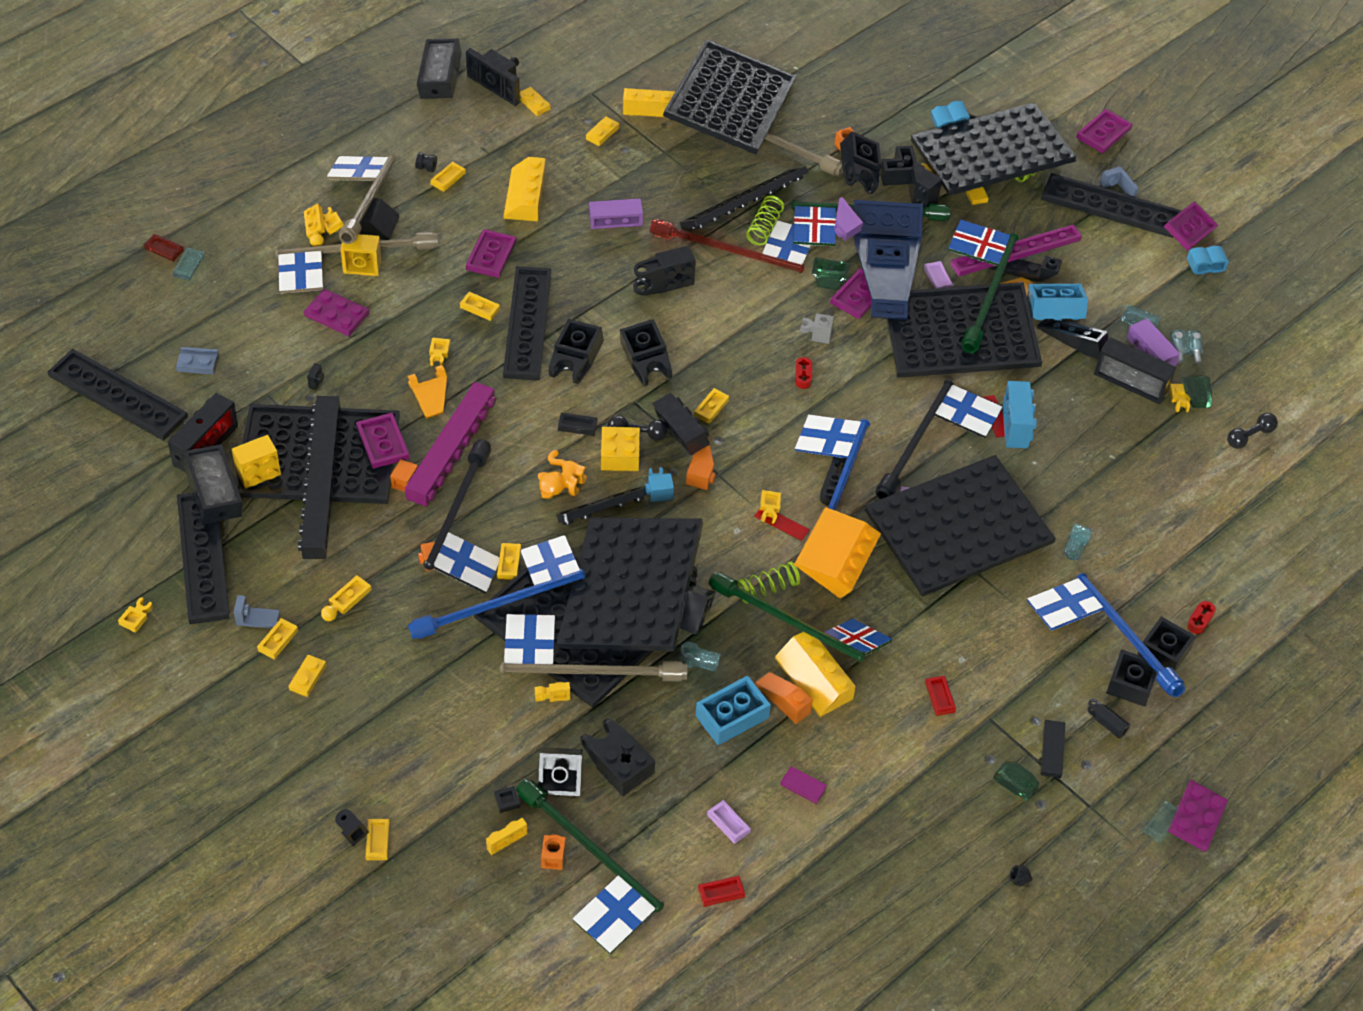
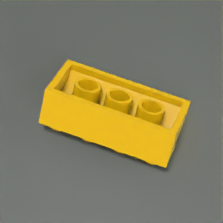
(645, 102)
(525, 189)
(816, 673)

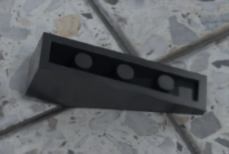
(1079, 337)

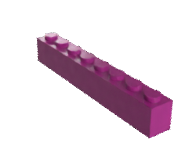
(450, 444)

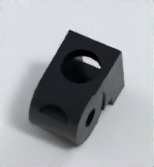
(352, 828)

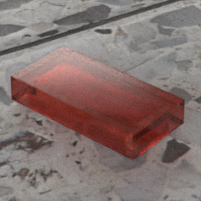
(163, 247)

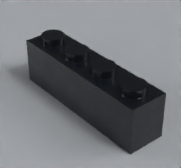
(681, 423)

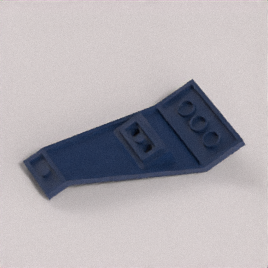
(888, 229)

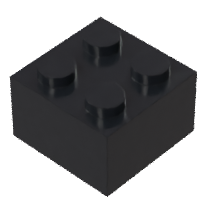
(1169, 643)
(1132, 678)

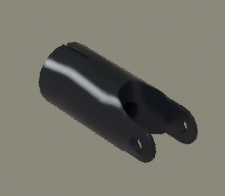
(1108, 718)

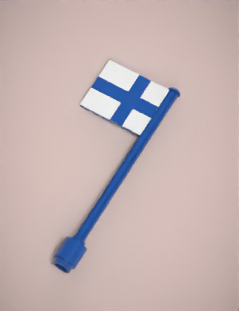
(836, 439)
(549, 566)
(1081, 599)

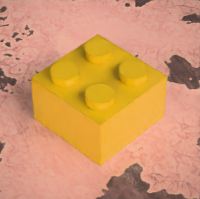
(362, 256)
(620, 449)
(256, 461)

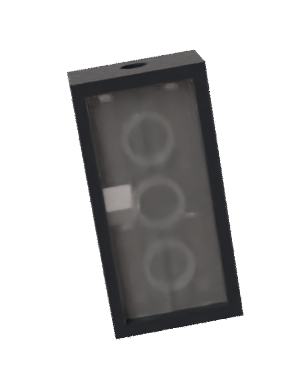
(439, 68)
(1134, 370)
(212, 484)

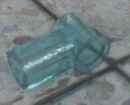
(1078, 539)
(699, 657)

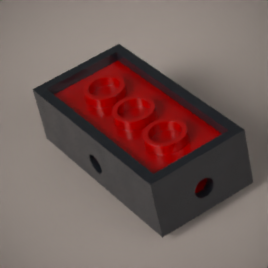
(204, 429)

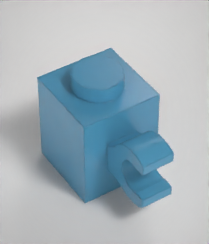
(659, 486)

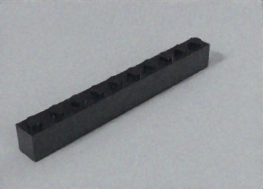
(320, 478)

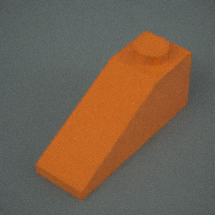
(701, 469)
(785, 696)

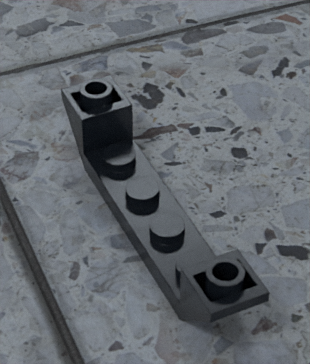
(1033, 270)

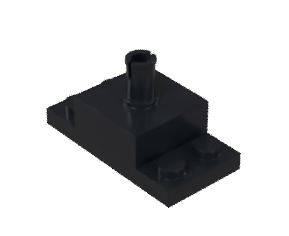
(495, 74)

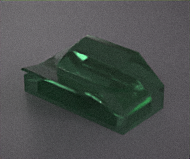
(829, 273)
(1199, 390)
(1017, 779)

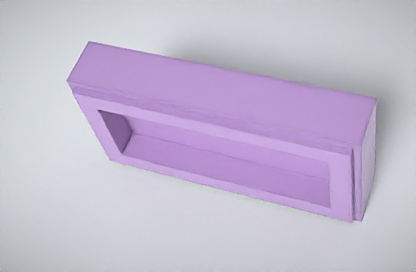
(937, 275)
(728, 821)

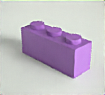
(615, 213)
(1151, 341)

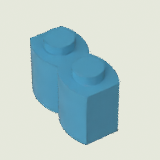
(949, 114)
(1207, 259)

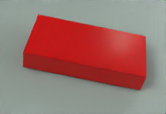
(940, 695)
(721, 891)

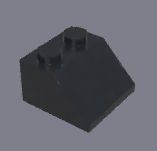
(924, 186)
(379, 220)
(560, 771)

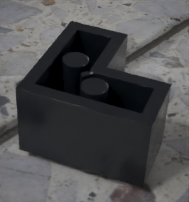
(898, 169)
(697, 604)

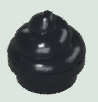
(1020, 875)

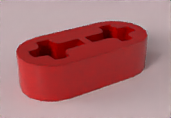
(807, 373)
(1197, 615)

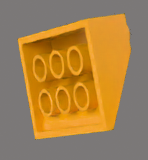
(837, 551)

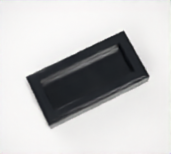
(577, 424)

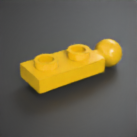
(314, 225)
(346, 598)

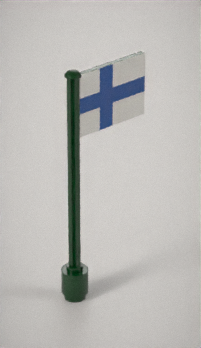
(620, 905)

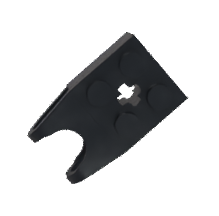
(861, 161)
(666, 271)
(576, 349)
(645, 350)
(619, 757)

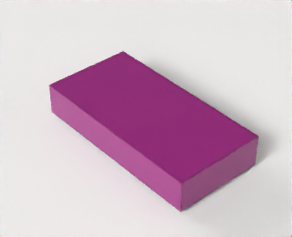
(803, 785)

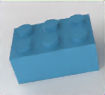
(1057, 301)
(1018, 414)
(732, 710)

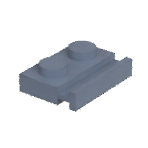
(197, 360)

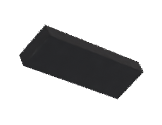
(1053, 748)

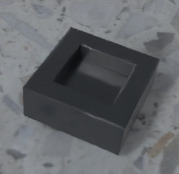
(315, 376)
(507, 799)

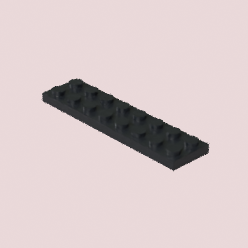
(741, 200)
(1108, 204)
(527, 323)
(118, 394)
(202, 564)

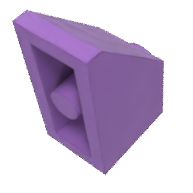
(847, 221)

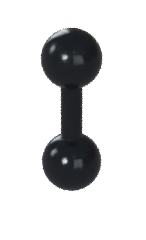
(656, 429)
(1239, 438)

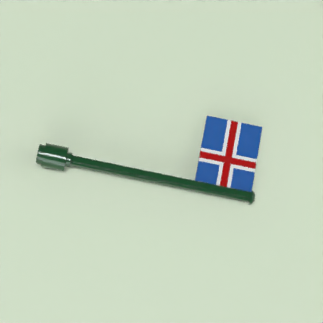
(816, 221)
(989, 247)
(849, 637)

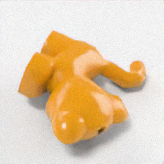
(555, 482)

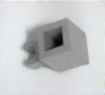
(820, 328)

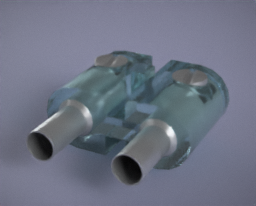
(1187, 342)

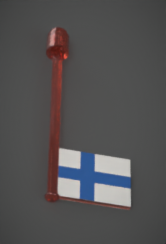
(778, 250)

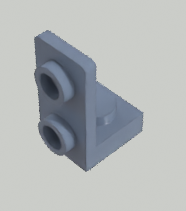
(1120, 177)
(254, 616)

